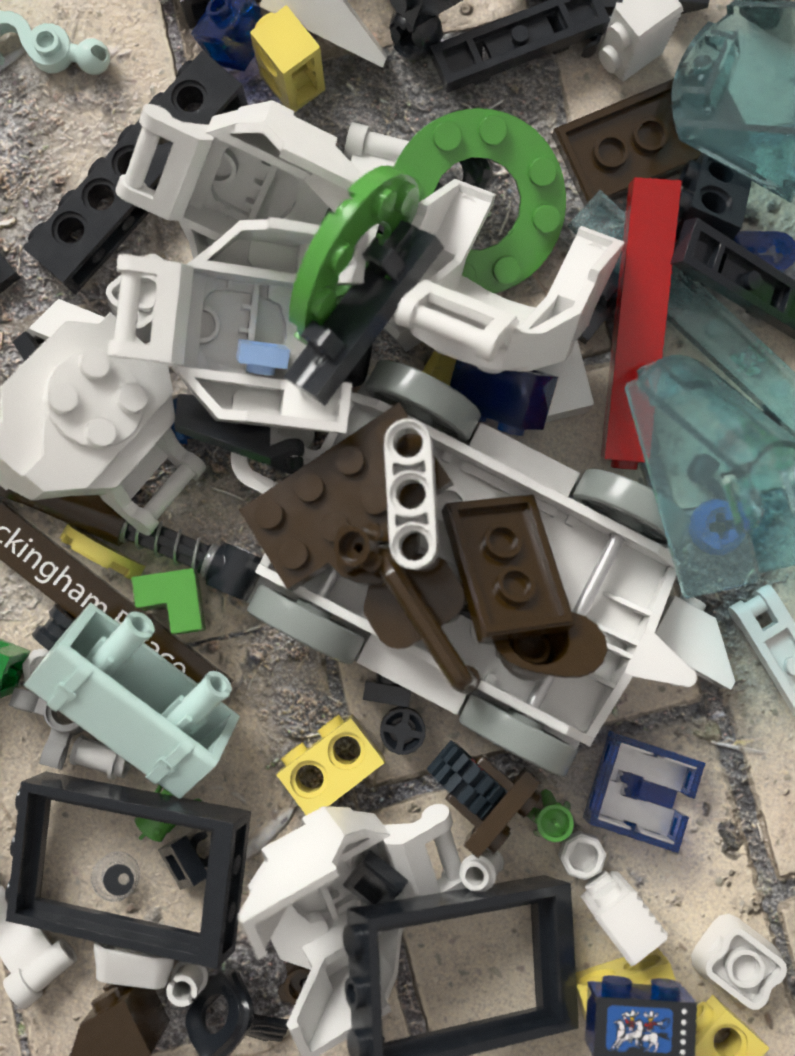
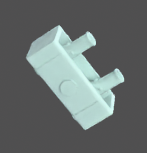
(136, 699)

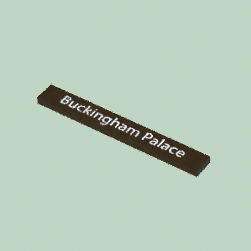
(75, 586)

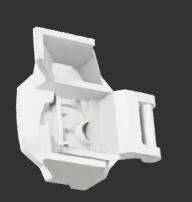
(237, 169)
(227, 295)
(481, 326)
(90, 420)
(304, 906)

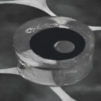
(115, 876)

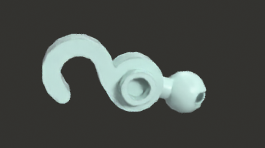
(52, 48)

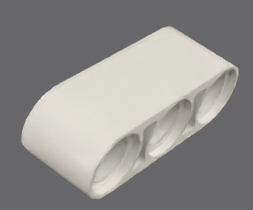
(404, 471)

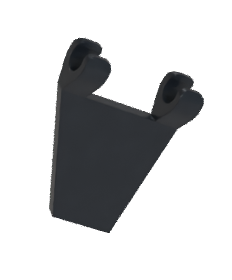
(241, 439)

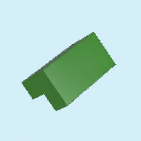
(177, 592)

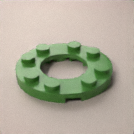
(528, 161)
(378, 197)

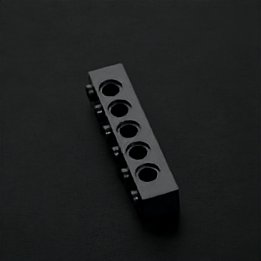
(107, 229)

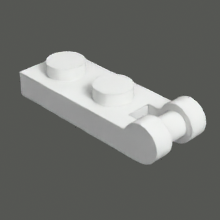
(772, 643)

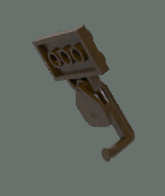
(348, 485)

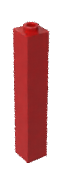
(639, 307)

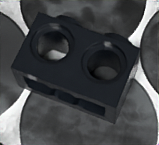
(713, 196)

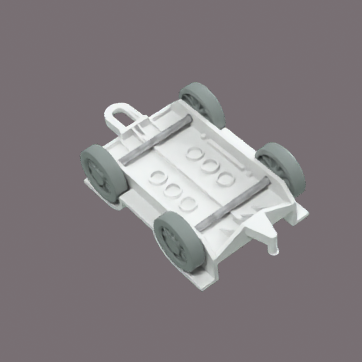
(603, 543)

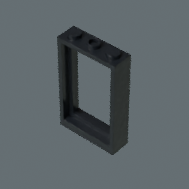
(223, 879)
(552, 958)

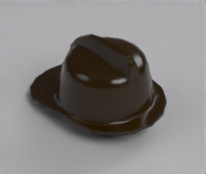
(555, 654)

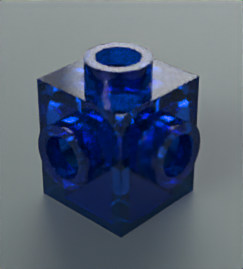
(226, 30)

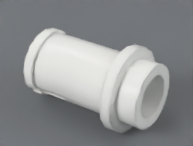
(98, 757)
(482, 872)
(186, 983)

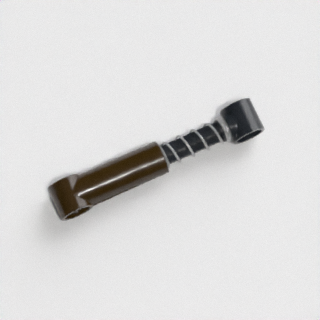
(222, 566)

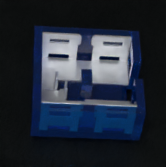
(638, 791)

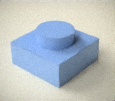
(262, 356)

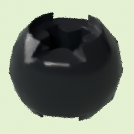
(415, 42)

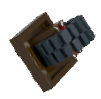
(484, 795)

